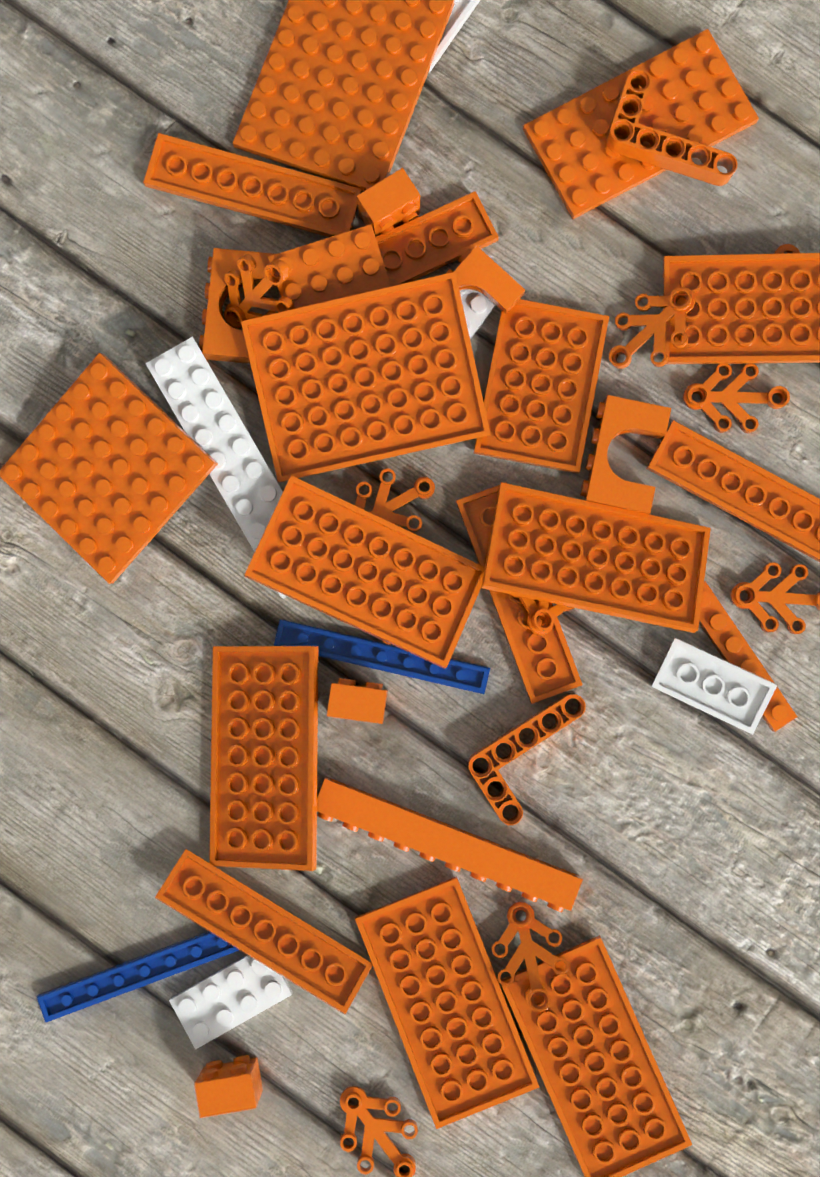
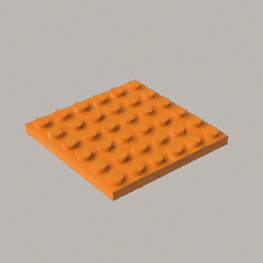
(107, 468)

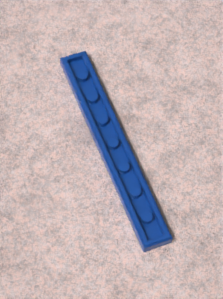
(382, 657)
(132, 975)

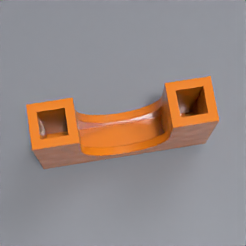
(484, 275)
(221, 340)
(617, 418)

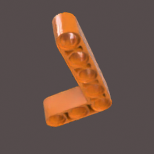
(661, 141)
(518, 748)

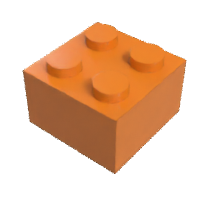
(389, 203)
(357, 702)
(228, 1086)

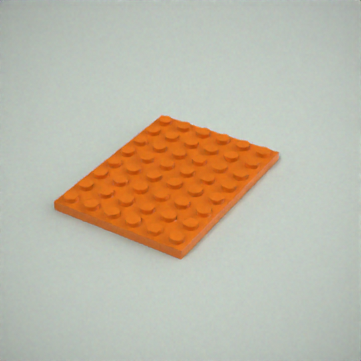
(342, 85)
(366, 377)

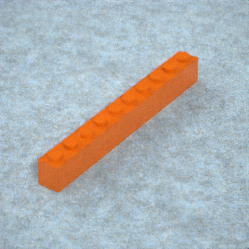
(449, 844)

